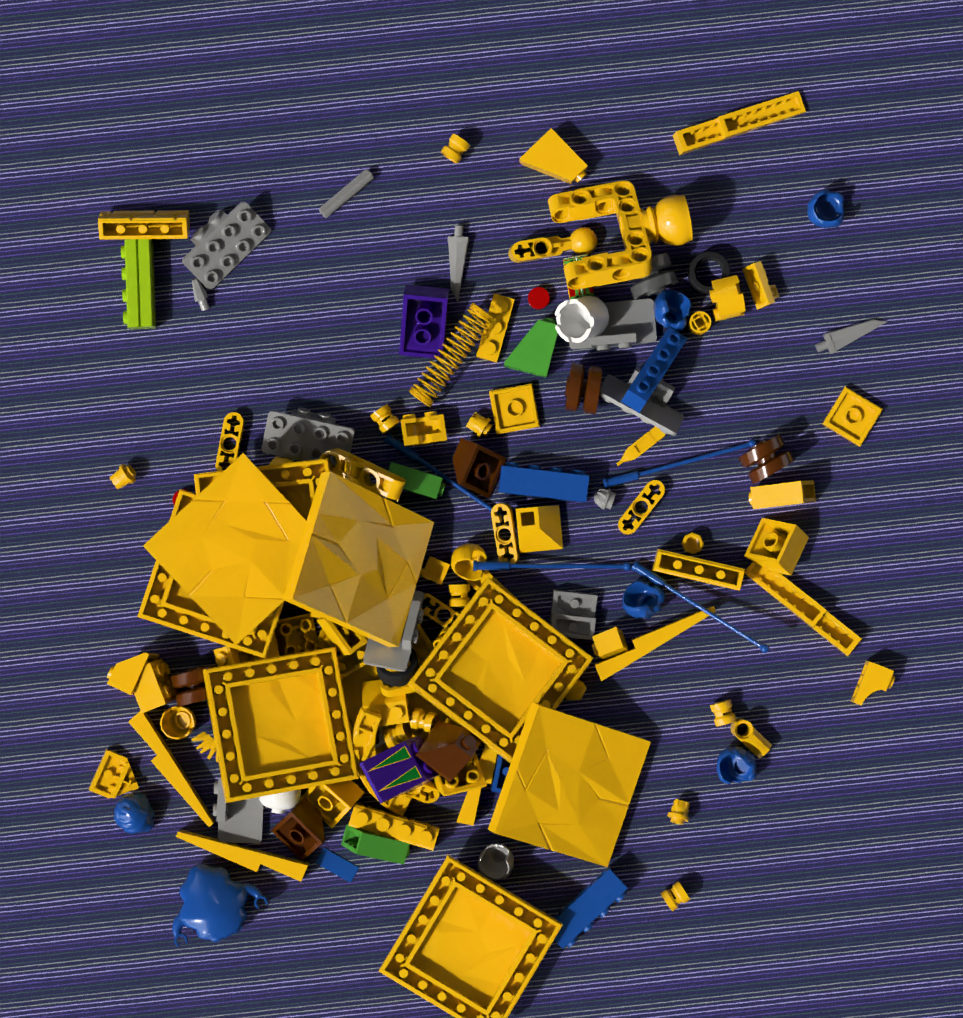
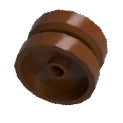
(581, 388)
(766, 458)
(195, 684)

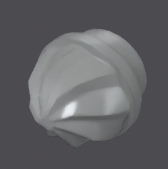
(604, 498)

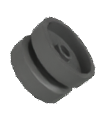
(656, 281)

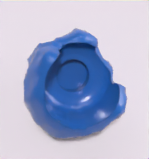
(826, 209)
(672, 309)
(642, 600)
(736, 765)
(134, 813)

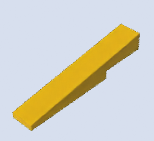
(738, 123)
(804, 607)
(648, 642)
(169, 766)
(469, 807)
(247, 856)

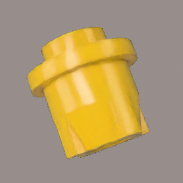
(479, 424)
(123, 476)
(679, 812)

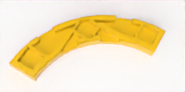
(364, 748)

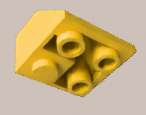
(539, 528)
(154, 686)
(467, 779)

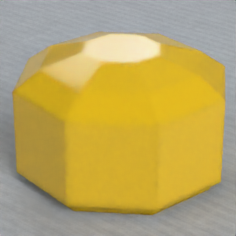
(692, 543)

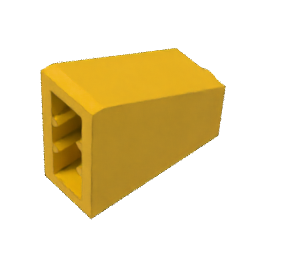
(555, 158)
(782, 494)

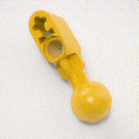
(581, 241)

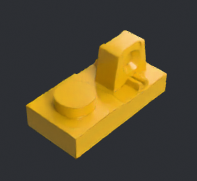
(761, 291)

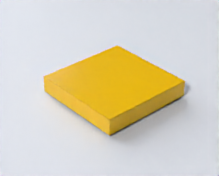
(514, 409)
(852, 416)

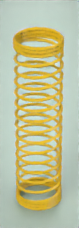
(420, 393)

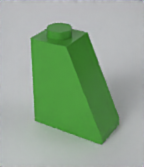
(535, 349)
(418, 481)
(375, 845)

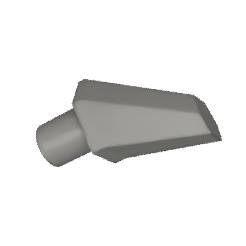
(200, 294)

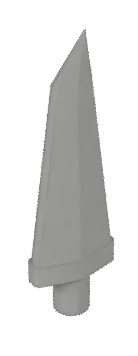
(457, 255)
(839, 338)

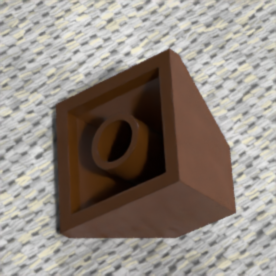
(477, 467)
(448, 749)
(301, 829)

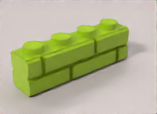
(139, 284)

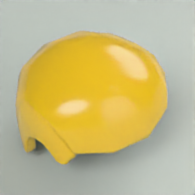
(178, 722)

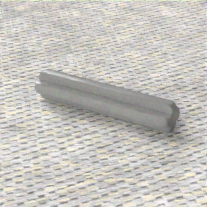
(346, 193)

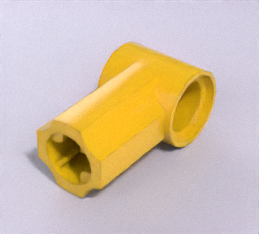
(751, 738)

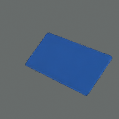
(337, 865)

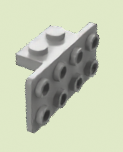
(224, 243)
(628, 324)
(655, 409)
(305, 435)
(398, 657)
(238, 820)

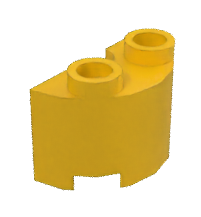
(727, 297)
(424, 429)

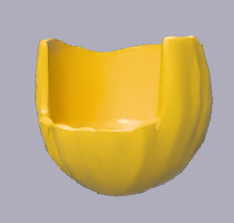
(463, 559)

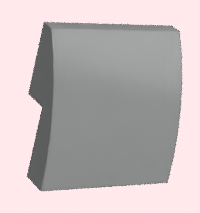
(574, 613)

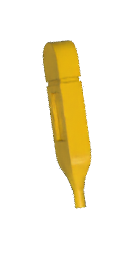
(641, 445)

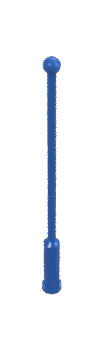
(414, 456)
(636, 475)
(506, 565)
(662, 583)

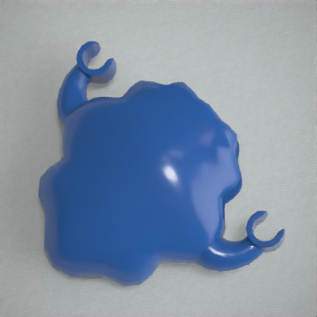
(213, 904)

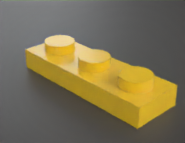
(493, 337)

